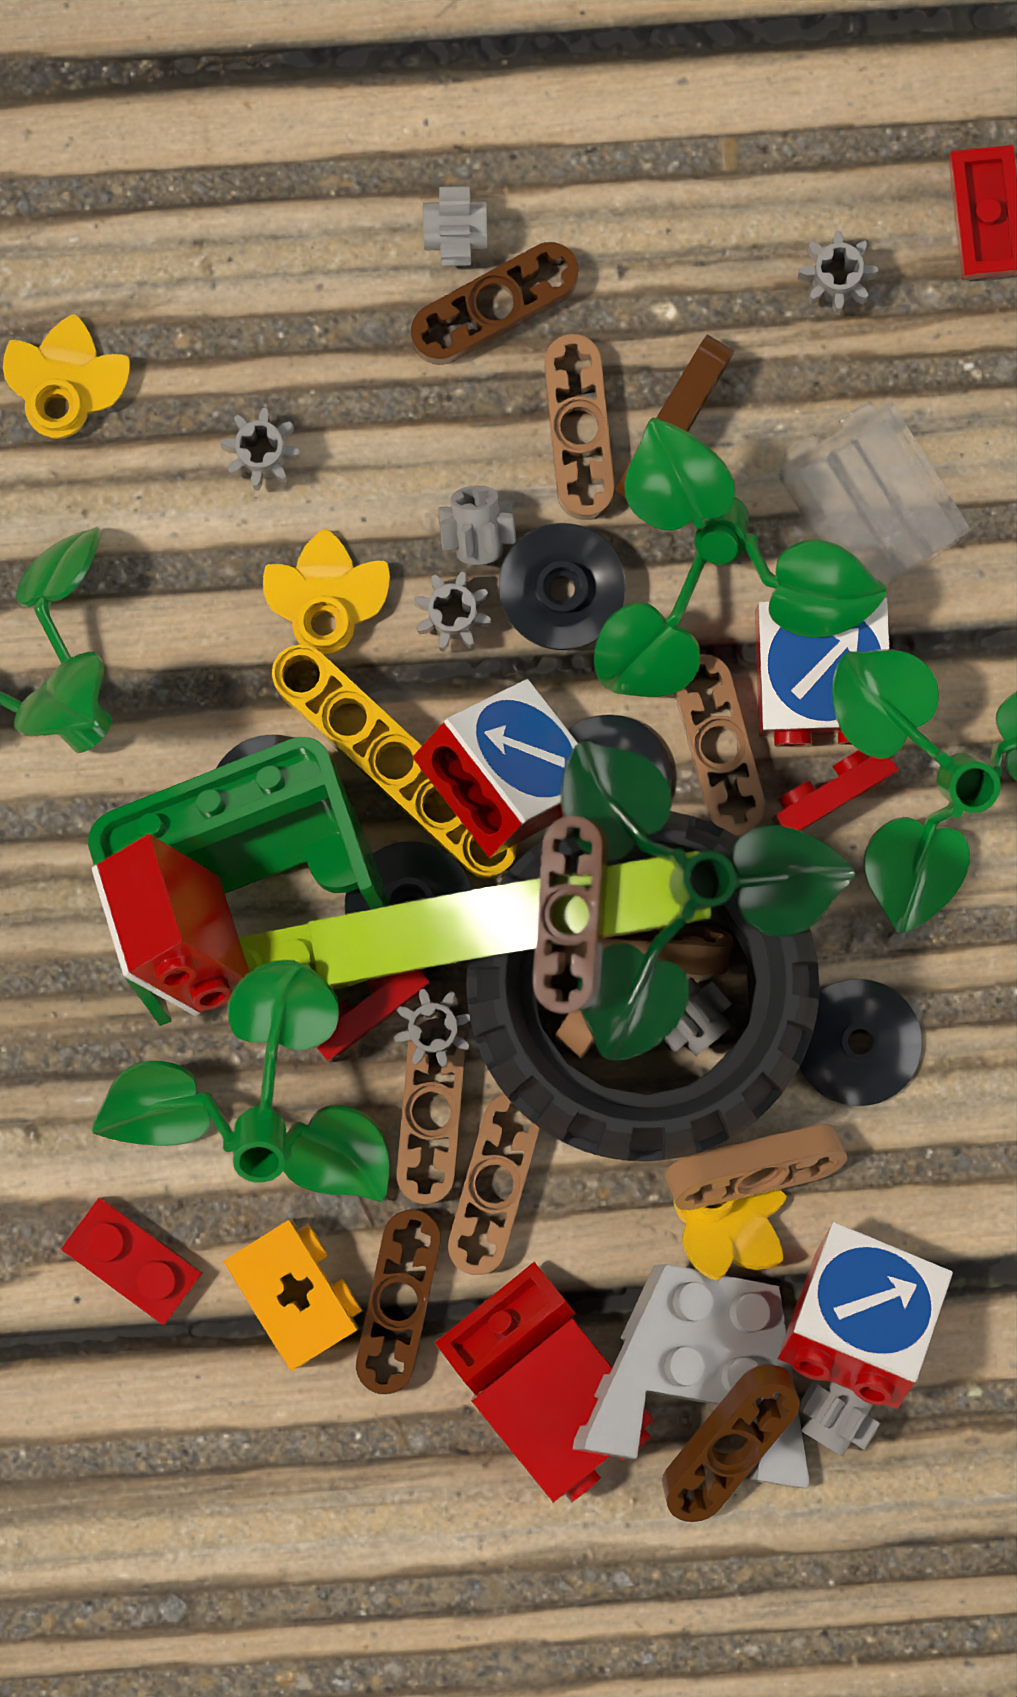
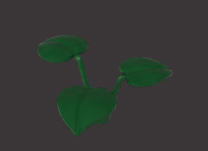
(780, 871)

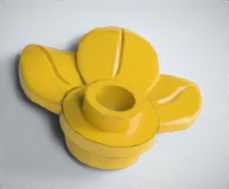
(65, 369)
(328, 585)
(733, 1233)

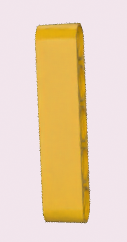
(366, 747)

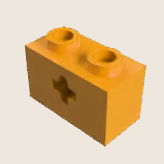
(260, 1276)

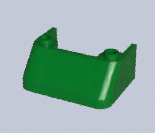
(252, 824)

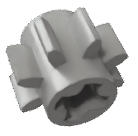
(455, 225)
(851, 263)
(272, 461)
(477, 525)
(442, 597)
(429, 1010)
(702, 1019)
(837, 1417)

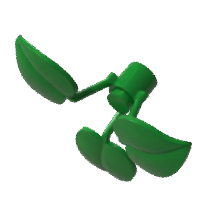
(682, 480)
(69, 698)
(879, 704)
(276, 1005)

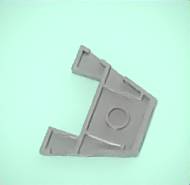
(694, 1344)

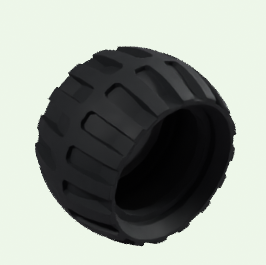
(671, 1122)

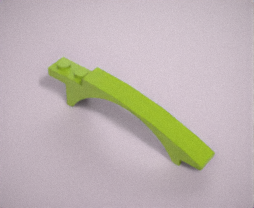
(464, 926)

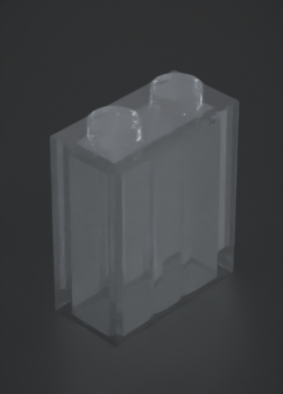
(874, 493)

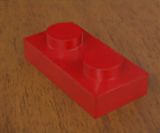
(985, 210)
(855, 777)
(388, 995)
(131, 1261)
(504, 1328)

